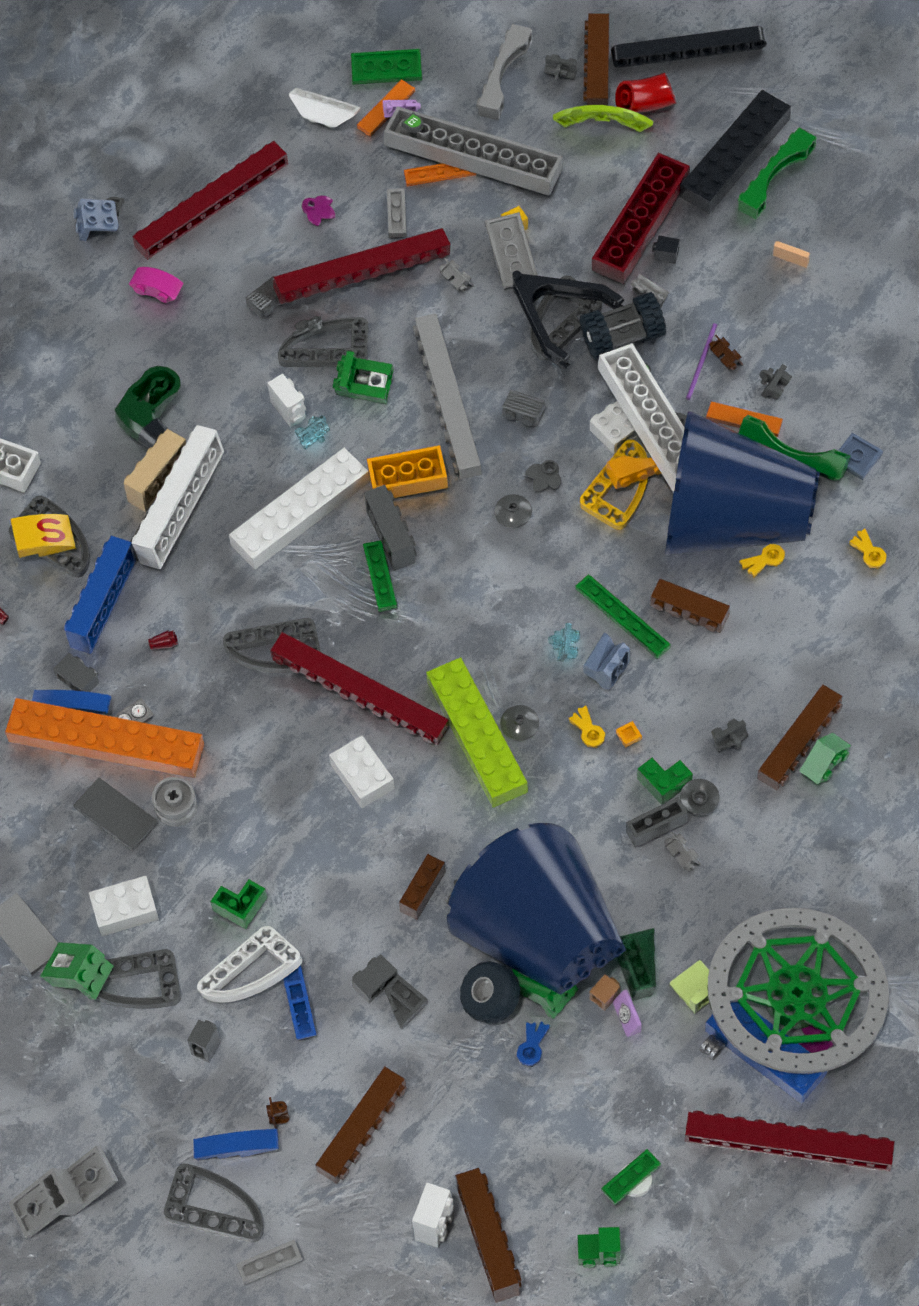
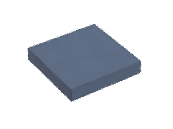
(863, 455)

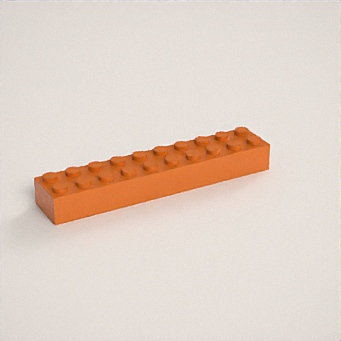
(105, 738)

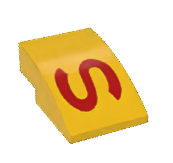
(42, 534)

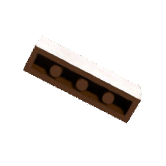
(690, 606)

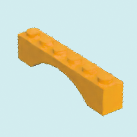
(628, 470)

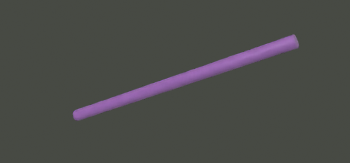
(700, 364)

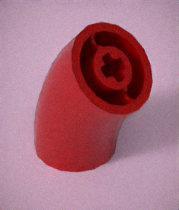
(645, 94)

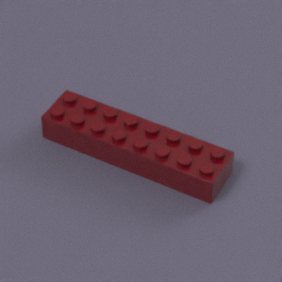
(640, 218)

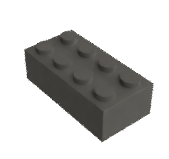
(390, 527)

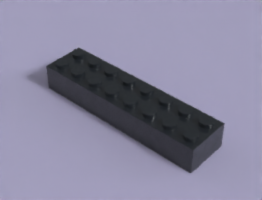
(735, 151)

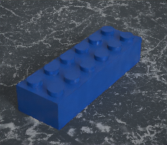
(100, 594)
(796, 1085)

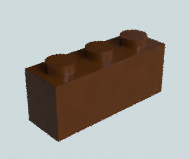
(422, 886)

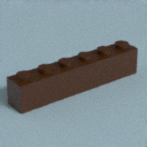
(598, 59)
(799, 737)
(360, 1125)

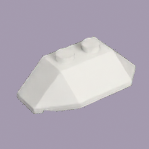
(322, 108)

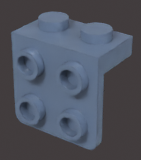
(95, 216)

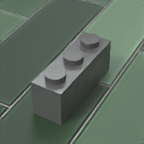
(656, 822)

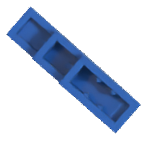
(72, 699)
(299, 1004)
(236, 1143)

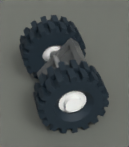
(623, 325)

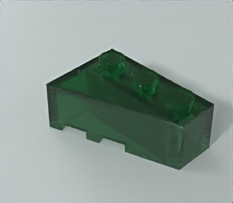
(639, 963)

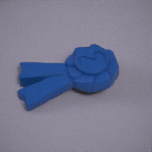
(529, 1051)

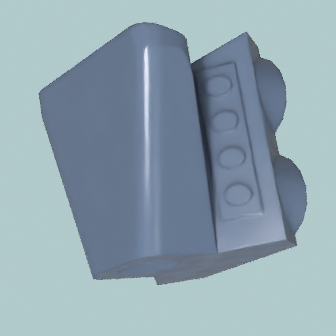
(607, 662)

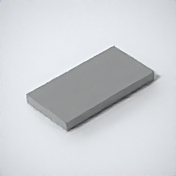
(510, 247)
(25, 934)

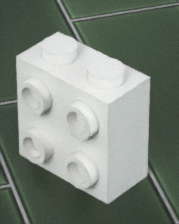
(287, 400)
(612, 427)

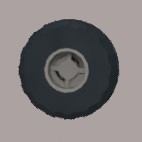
(489, 992)

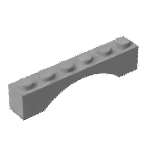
(515, 45)

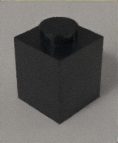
(666, 249)

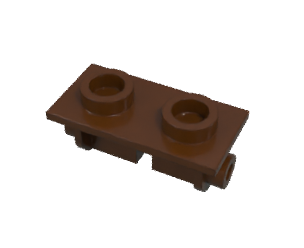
(731, 358)
(277, 1112)

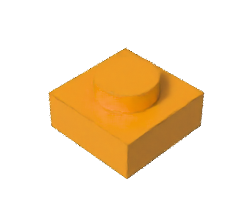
(628, 734)

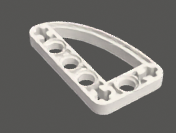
(288, 966)

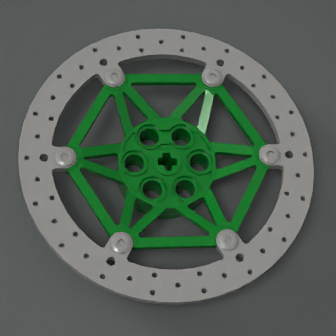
(804, 1062)

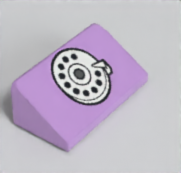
(627, 1014)

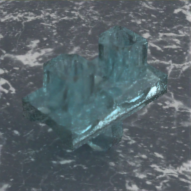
(313, 432)
(561, 642)

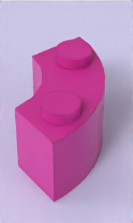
(156, 283)

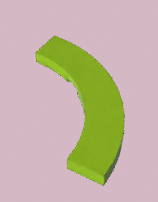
(602, 113)

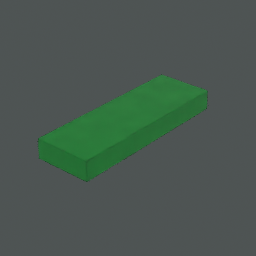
(631, 1177)

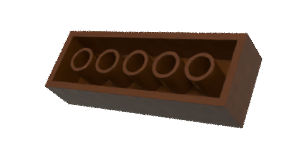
(487, 1234)

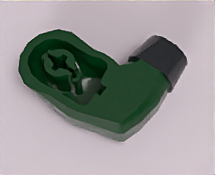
(145, 402)

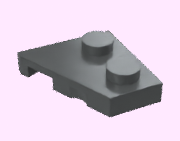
(404, 1000)

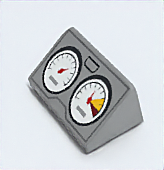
(136, 712)

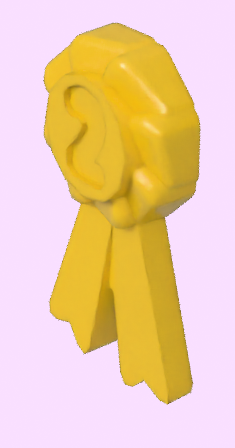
(771, 556)
(873, 556)
(591, 734)

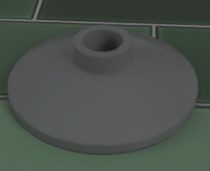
(513, 517)
(519, 730)
(699, 789)

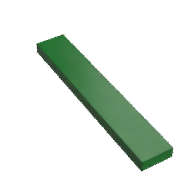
(623, 616)

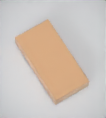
(791, 254)

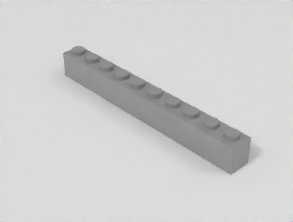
(448, 397)

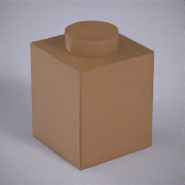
(605, 992)

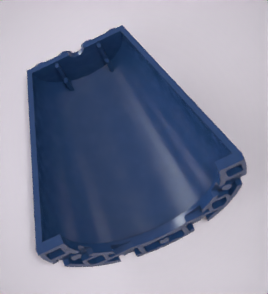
(736, 492)
(535, 907)

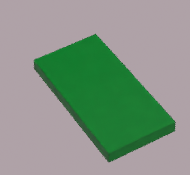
(386, 66)

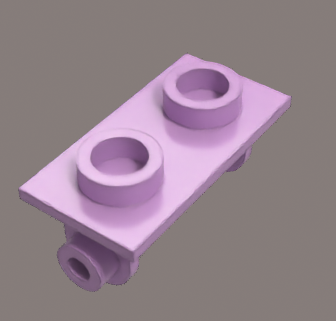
(390, 105)

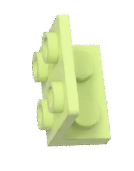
(692, 986)

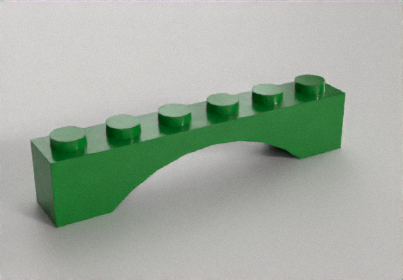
(797, 148)
(830, 462)

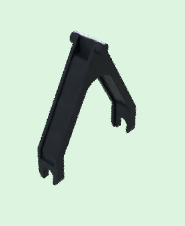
(531, 287)

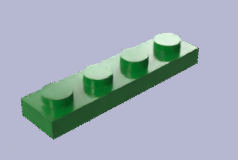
(379, 576)

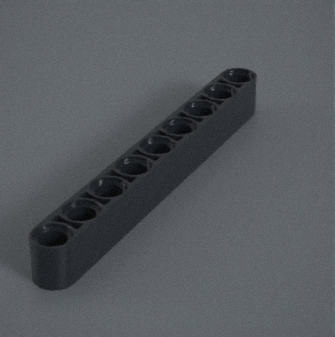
(688, 46)

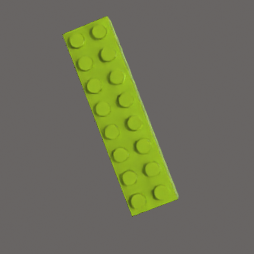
(477, 732)

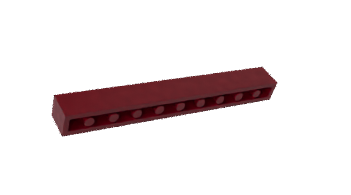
(210, 200)
(361, 266)
(359, 688)
(789, 1140)

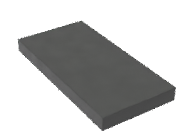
(115, 814)

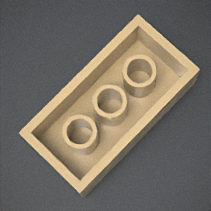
(151, 472)

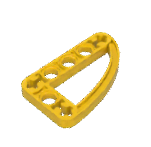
(597, 500)

